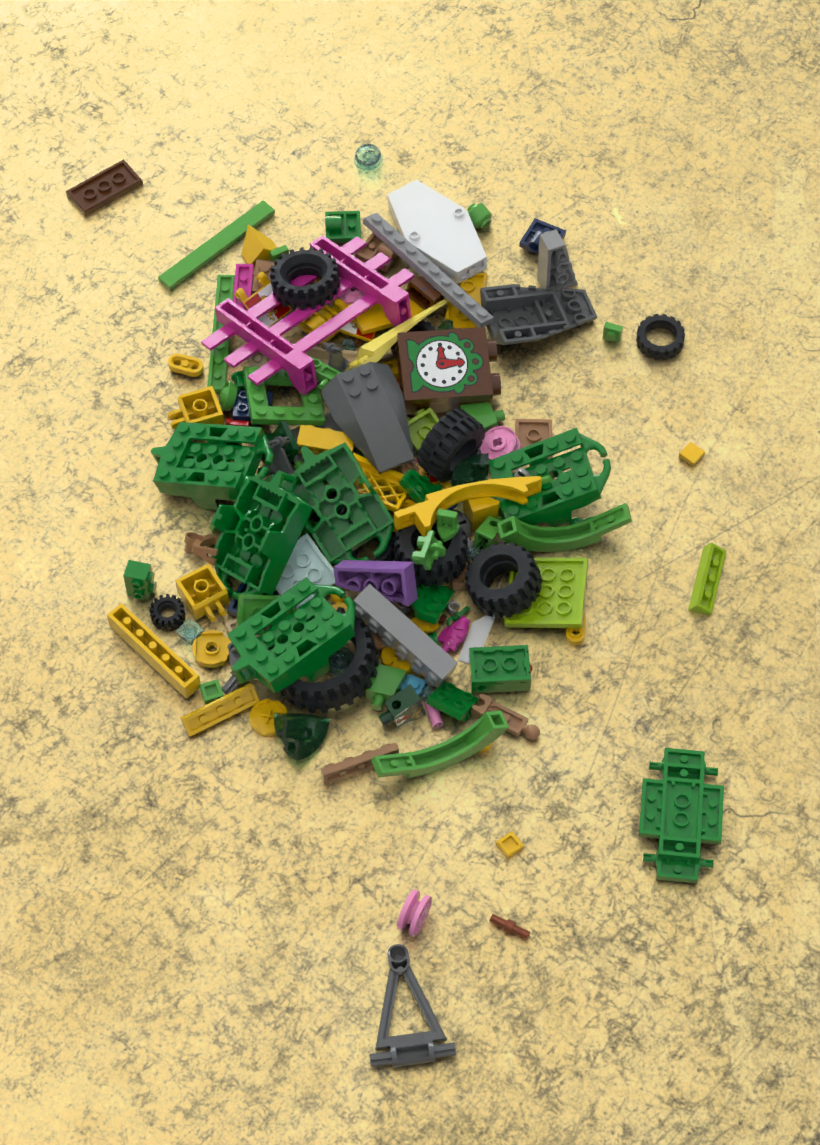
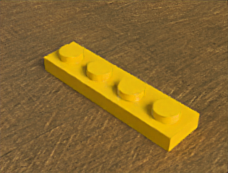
(220, 709)

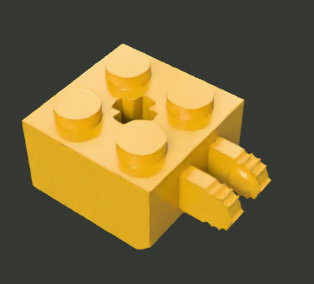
(197, 407)
(203, 593)

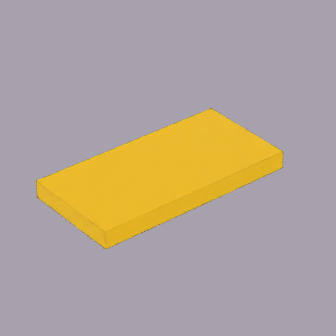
(471, 287)
(375, 318)

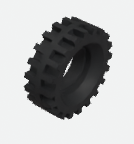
(305, 263)

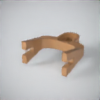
(196, 545)

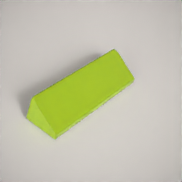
(707, 579)

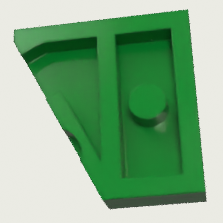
(418, 485)

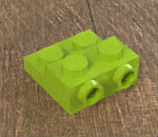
(421, 425)

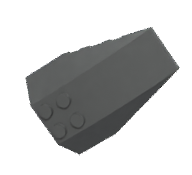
(532, 312)
(372, 414)

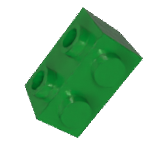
(139, 580)

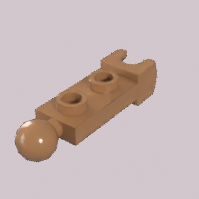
(516, 722)

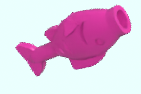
(454, 634)

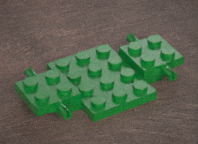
(681, 814)

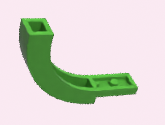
(565, 537)
(452, 751)

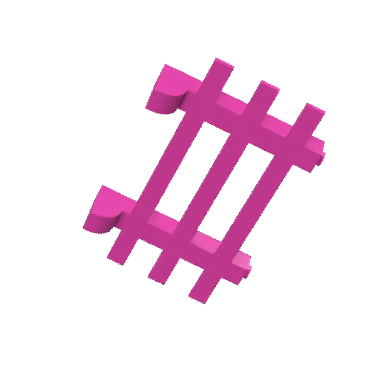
(293, 357)

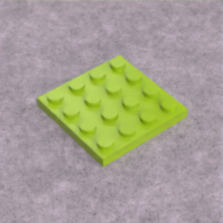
(560, 598)

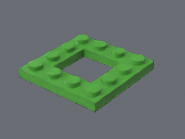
(260, 413)

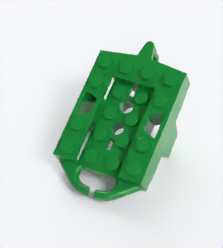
(204, 468)
(565, 493)
(252, 530)
(333, 531)
(298, 645)

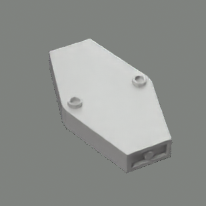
(438, 230)

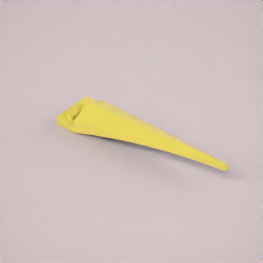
(375, 349)

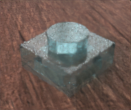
(189, 631)

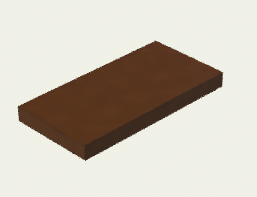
(104, 187)

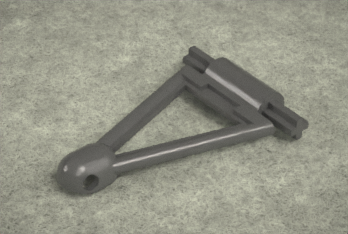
(414, 1047)

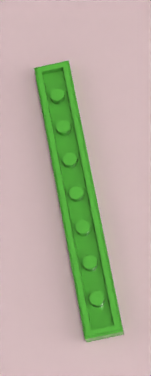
(215, 245)
(218, 367)

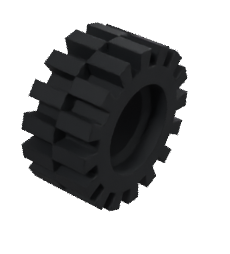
(164, 603)

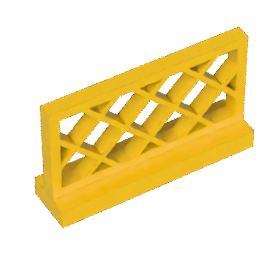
(389, 482)

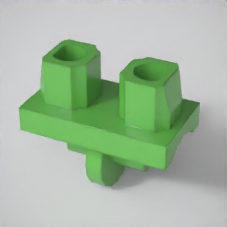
(430, 550)

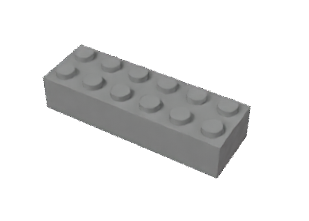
(404, 637)

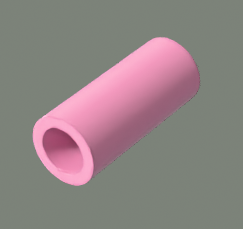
(434, 716)

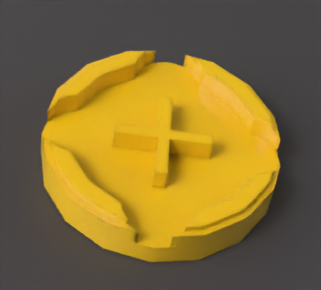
(262, 716)

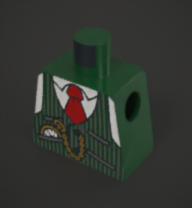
(403, 708)

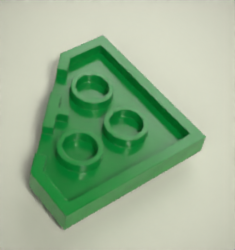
(431, 602)

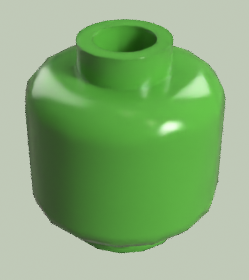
(479, 215)

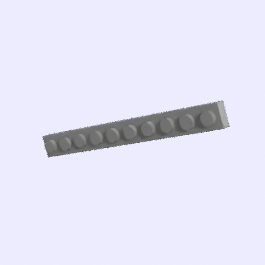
(428, 270)

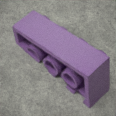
(390, 578)

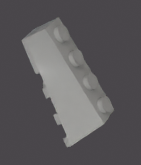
(554, 263)

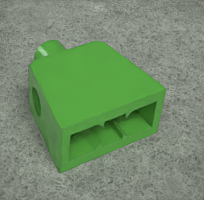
(484, 414)
(488, 531)
(385, 685)

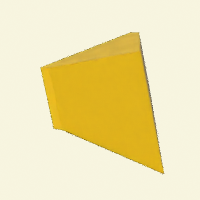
(256, 246)

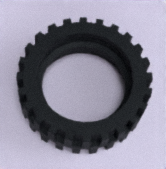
(346, 685)

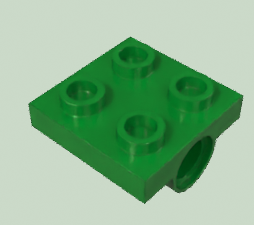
(342, 226)
(453, 701)

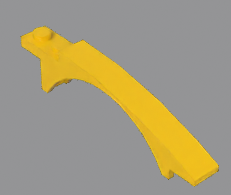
(425, 513)

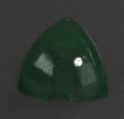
(471, 470)
(300, 733)

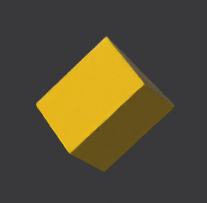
(479, 509)

